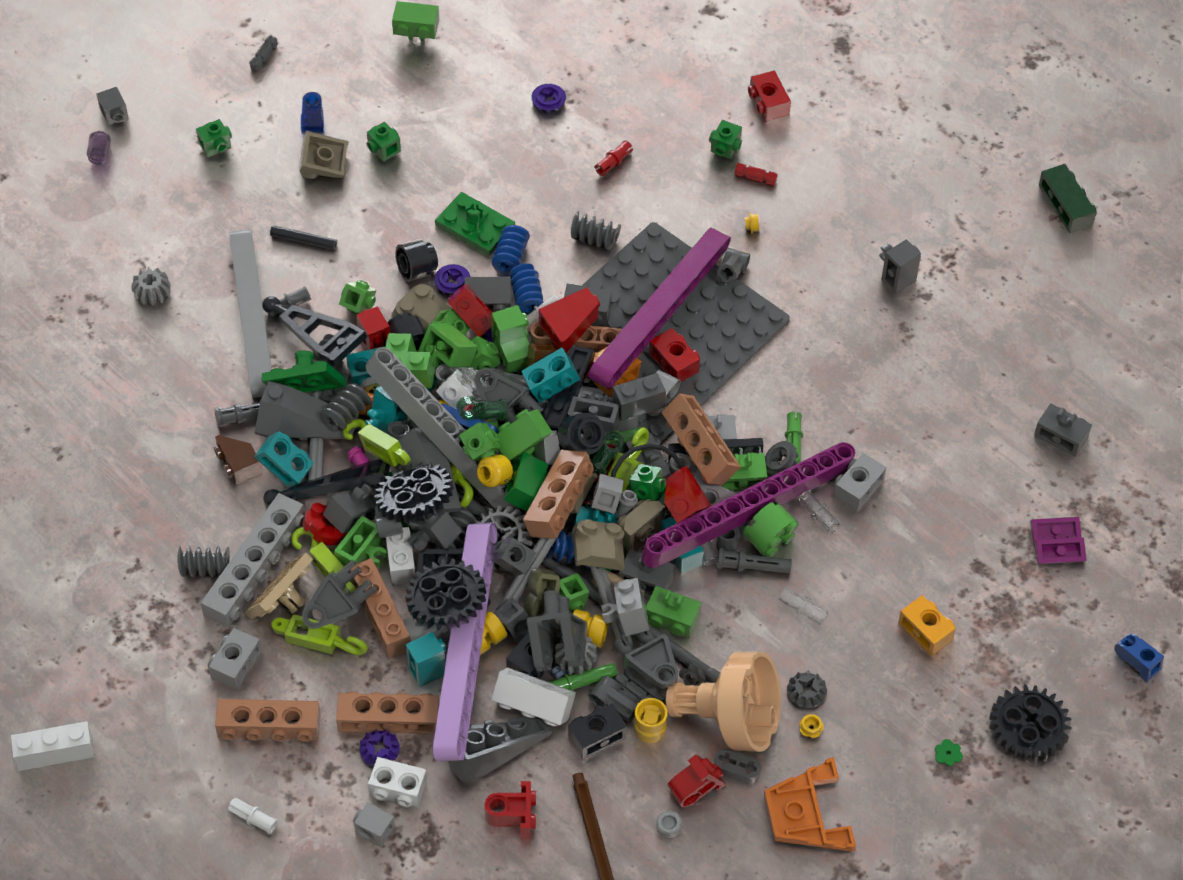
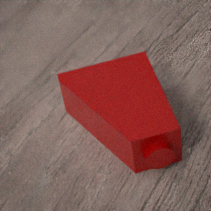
(569, 318)
(684, 495)

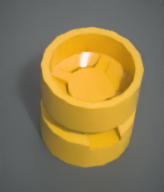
(596, 629)
(493, 632)
(650, 720)

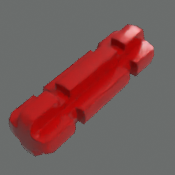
(756, 173)

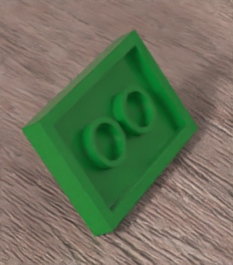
(473, 223)
(306, 375)

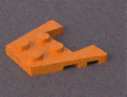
(796, 811)

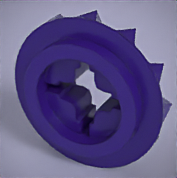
(546, 91)
(453, 271)
(390, 743)

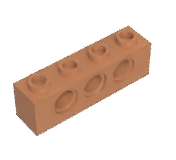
(691, 425)
(558, 494)
(382, 611)
(257, 711)
(398, 721)

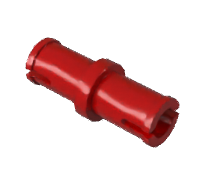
(613, 158)

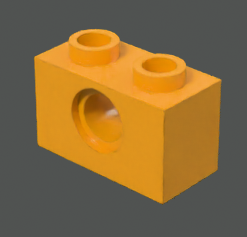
(932, 637)

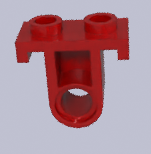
(696, 781)
(515, 810)

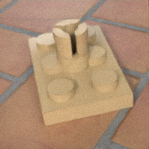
(281, 589)

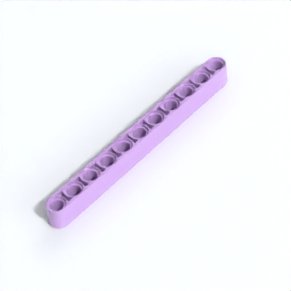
(464, 654)

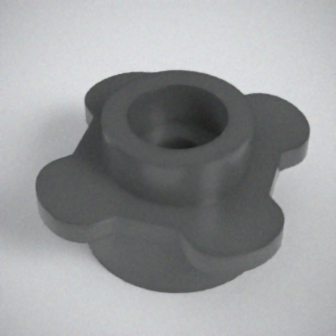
(697, 673)

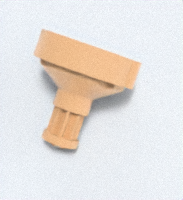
(741, 701)

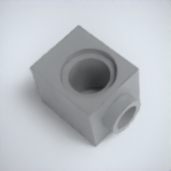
(607, 493)
(373, 824)

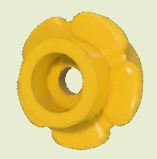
(752, 223)
(811, 720)

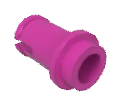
(357, 456)

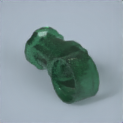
(482, 409)
(605, 454)

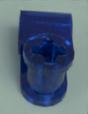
(312, 113)

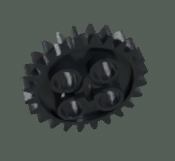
(414, 492)
(445, 594)
(1030, 723)

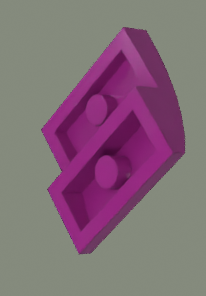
(1058, 540)

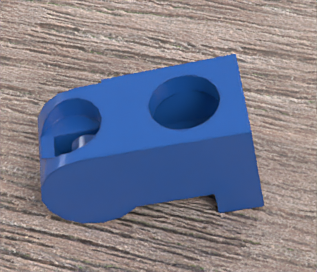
(1140, 656)

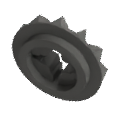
(775, 455)
(810, 698)

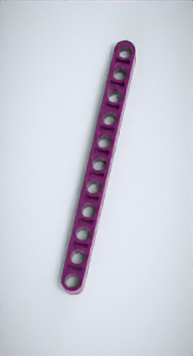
(659, 308)
(746, 504)

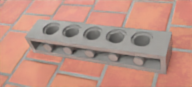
(241, 565)

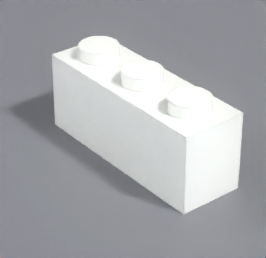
(533, 697)
(52, 746)

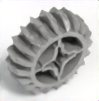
(518, 532)

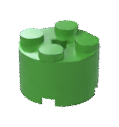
(771, 528)

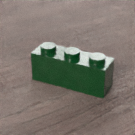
(1067, 198)

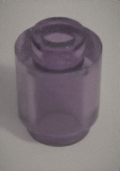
(98, 147)

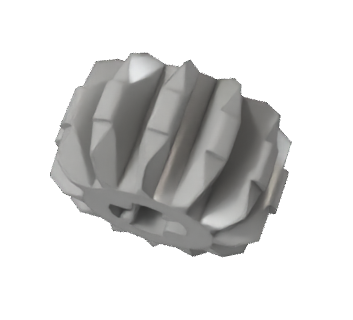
(151, 286)
(590, 657)

